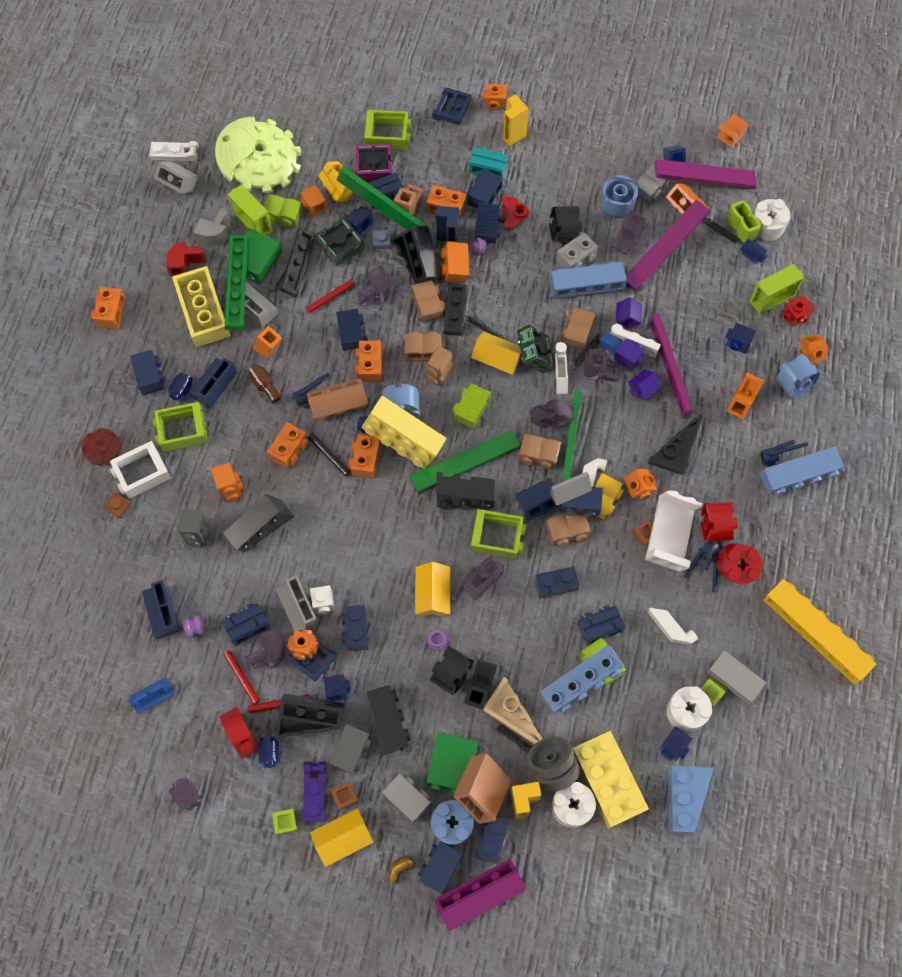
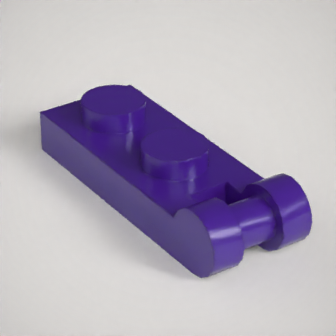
(314, 793)

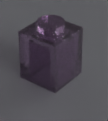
(185, 795)

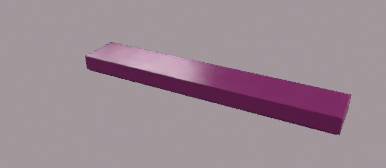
(705, 174)
(666, 244)
(671, 366)

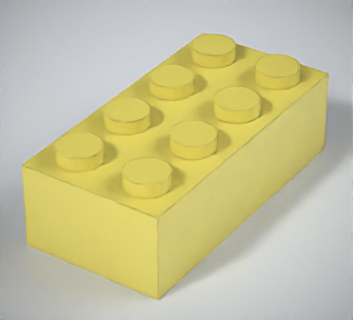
(201, 306)
(403, 432)
(609, 780)

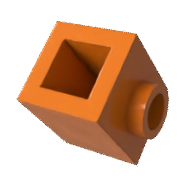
(313, 201)
(267, 342)

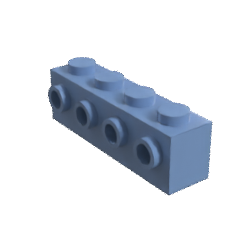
(588, 280)
(802, 470)
(582, 679)

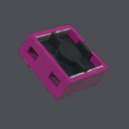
(373, 161)

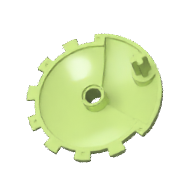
(240, 159)

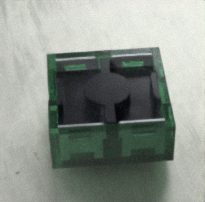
(340, 241)
(535, 349)

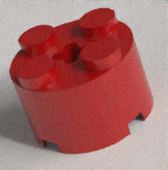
(718, 521)
(750, 565)

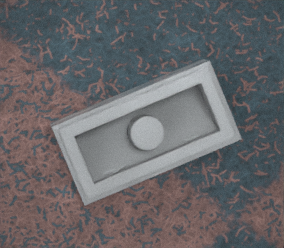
(571, 488)

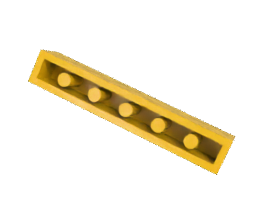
(820, 632)

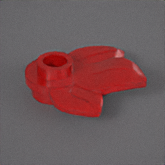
(510, 211)

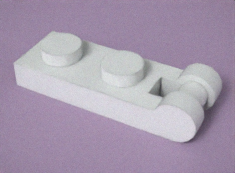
(174, 151)
(650, 346)

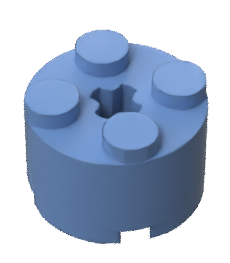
(619, 196)
(798, 376)
(404, 397)
(443, 832)

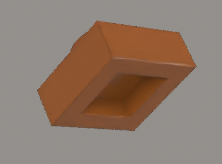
(117, 505)
(643, 532)
(344, 795)

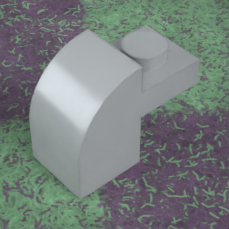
(214, 232)

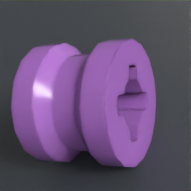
(193, 626)

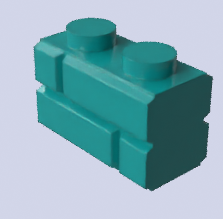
(485, 159)

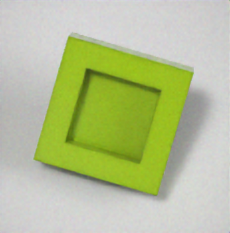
(714, 690)
(284, 821)

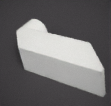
(561, 369)
(593, 466)
(671, 627)

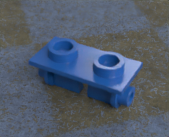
(151, 695)

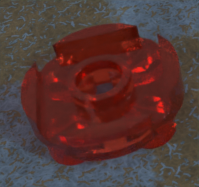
(102, 457)

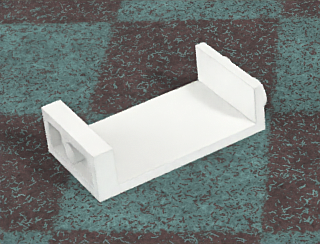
(671, 531)

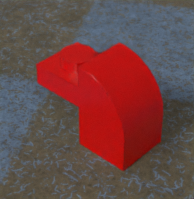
(180, 256)
(238, 732)

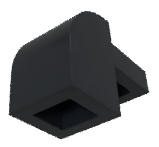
(480, 684)

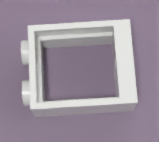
(146, 483)

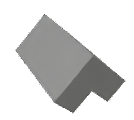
(258, 307)
(297, 605)
(736, 677)

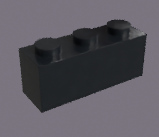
(388, 719)

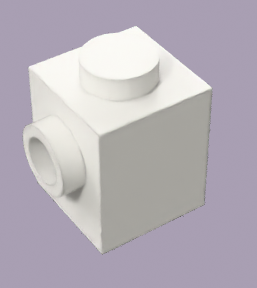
(322, 600)

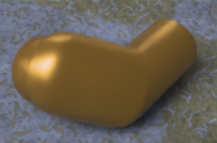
(399, 865)

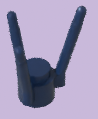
(301, 396)
(771, 455)
(709, 554)

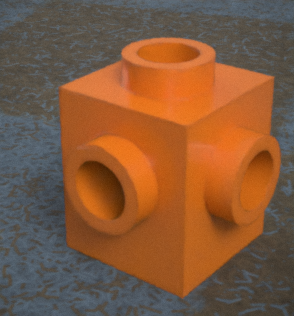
(495, 96)
(814, 348)
(640, 484)
(307, 649)

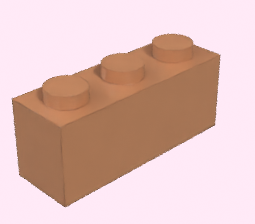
(337, 399)

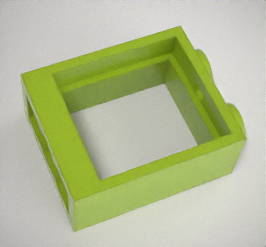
(388, 118)
(249, 210)
(776, 288)
(178, 412)
(499, 518)

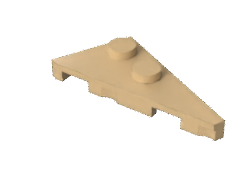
(507, 709)

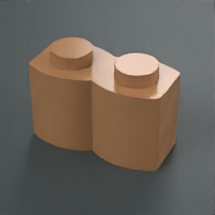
(427, 300)
(579, 328)
(421, 346)
(439, 366)
(539, 451)
(568, 528)

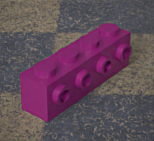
(480, 896)

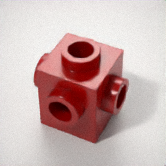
(797, 311)

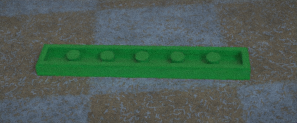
(377, 199)
(236, 283)
(572, 436)
(466, 460)

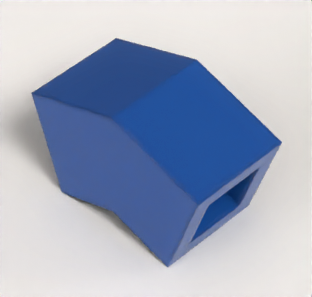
(610, 342)

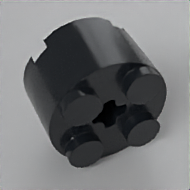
(565, 223)
(452, 671)

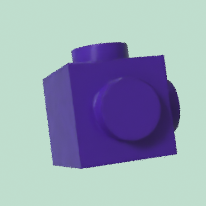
(628, 313)
(629, 354)
(644, 384)

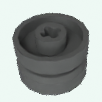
(553, 763)

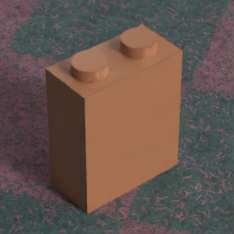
(482, 788)

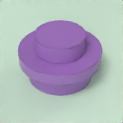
(479, 246)
(437, 640)

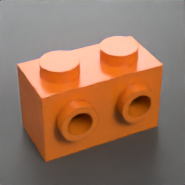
(445, 197)
(682, 197)
(455, 262)
(108, 308)
(370, 361)
(287, 446)
(365, 456)
(227, 482)

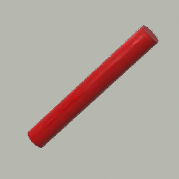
(325, 299)
(241, 677)
(266, 705)

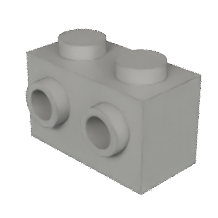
(176, 177)
(577, 252)
(407, 798)

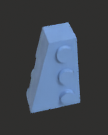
(686, 797)

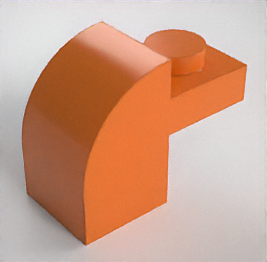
(732, 130)
(745, 395)

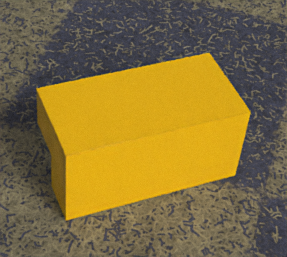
(515, 120)
(497, 353)
(432, 589)
(521, 797)
(341, 837)

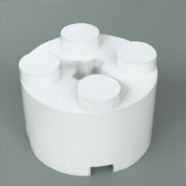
(773, 218)
(688, 720)
(570, 817)

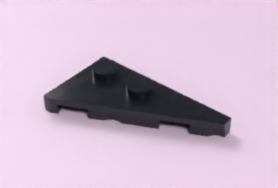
(676, 452)

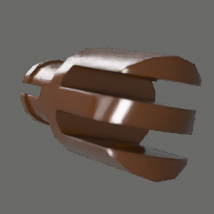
(264, 382)

